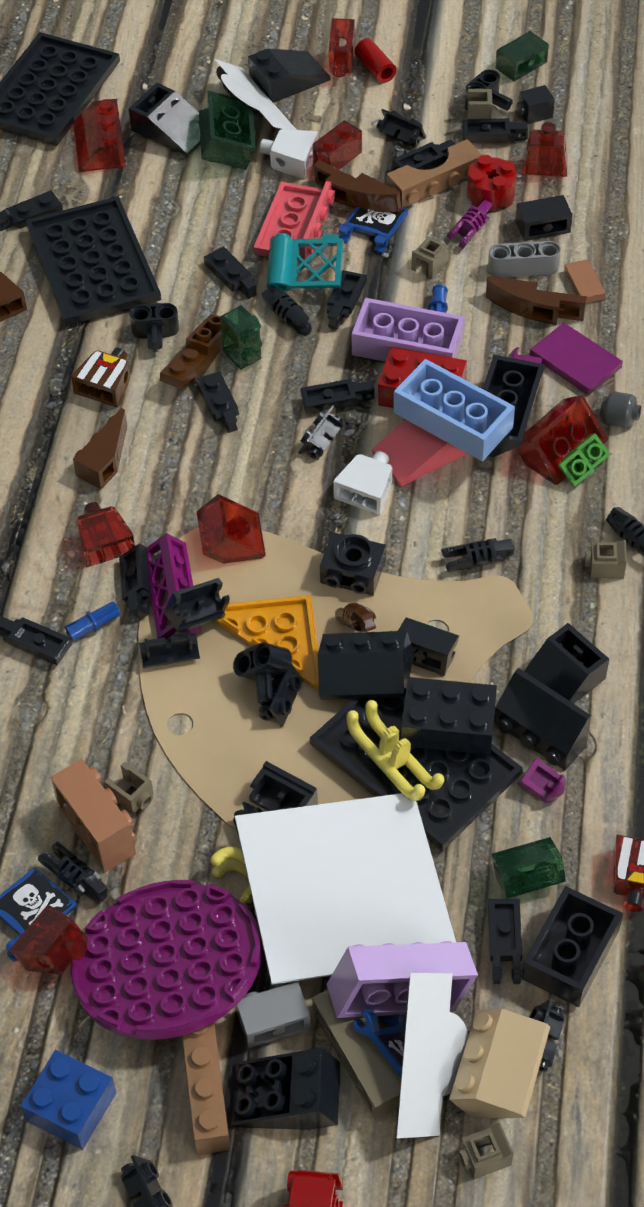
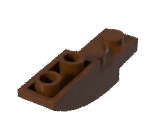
(358, 192)
(537, 305)
(197, 356)

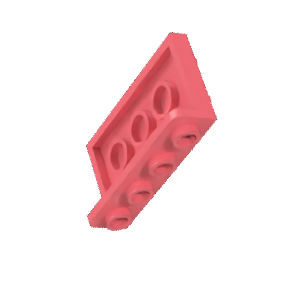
(296, 212)

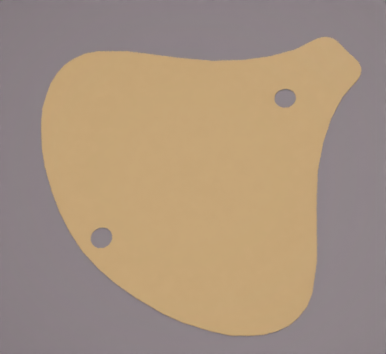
(227, 733)

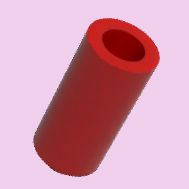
(375, 60)

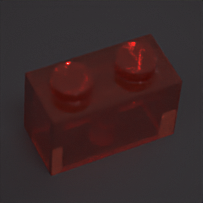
(338, 145)

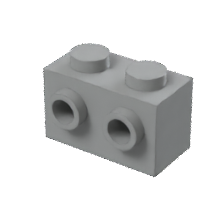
(273, 1014)

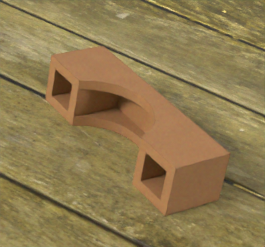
(419, 184)
(206, 1091)

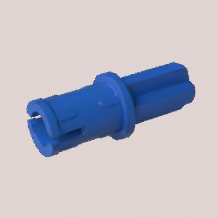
(438, 299)
(92, 621)

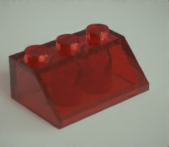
(99, 137)
(557, 435)

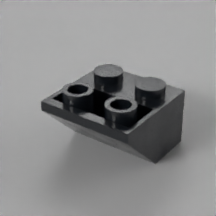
(569, 664)

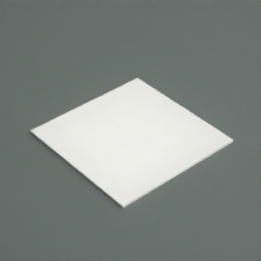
(339, 881)

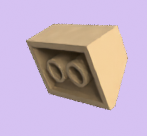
(499, 1064)

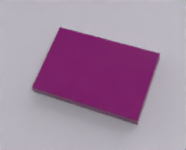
(576, 358)

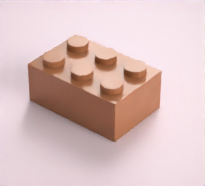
(94, 814)

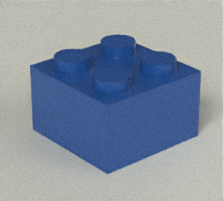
(68, 1099)

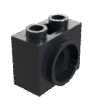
(352, 563)

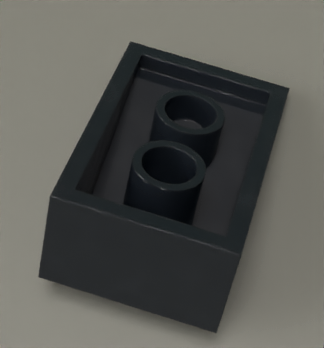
(285, 72)

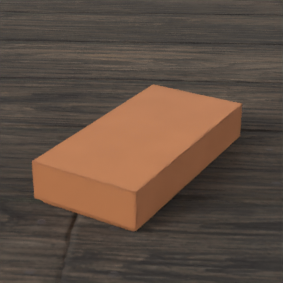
(585, 280)

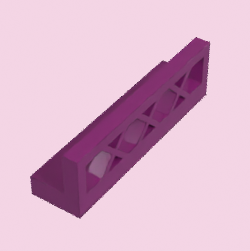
(176, 577)

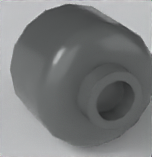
(620, 409)

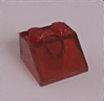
(230, 531)

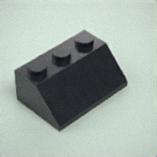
(364, 665)
(542, 720)

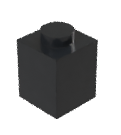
(535, 104)

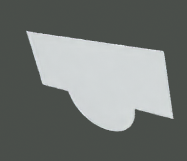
(250, 93)
(431, 1054)

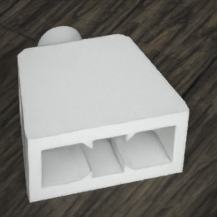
(291, 151)
(365, 482)

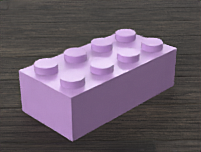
(405, 327)
(380, 975)

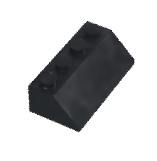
(517, 384)

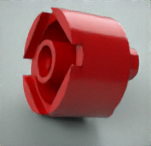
(491, 180)
(314, 1189)

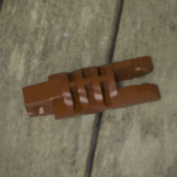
(356, 617)

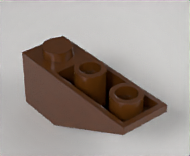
(101, 456)

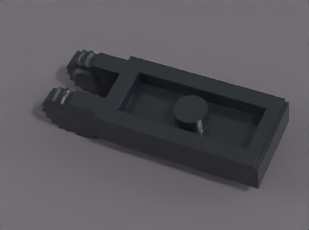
(505, 937)

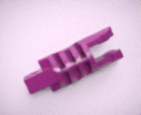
(471, 223)

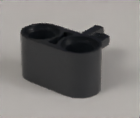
(489, 80)
(154, 323)
(262, 664)

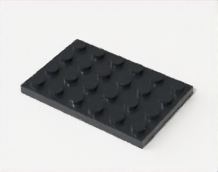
(52, 86)
(92, 260)
(469, 783)

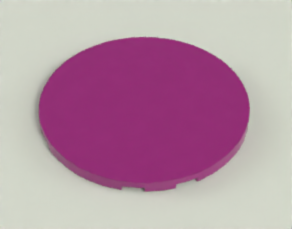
(167, 960)

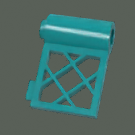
(285, 257)

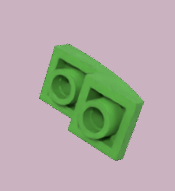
(583, 459)

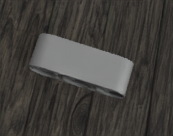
(524, 259)

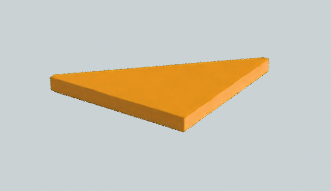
(279, 622)

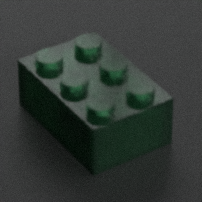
(226, 130)

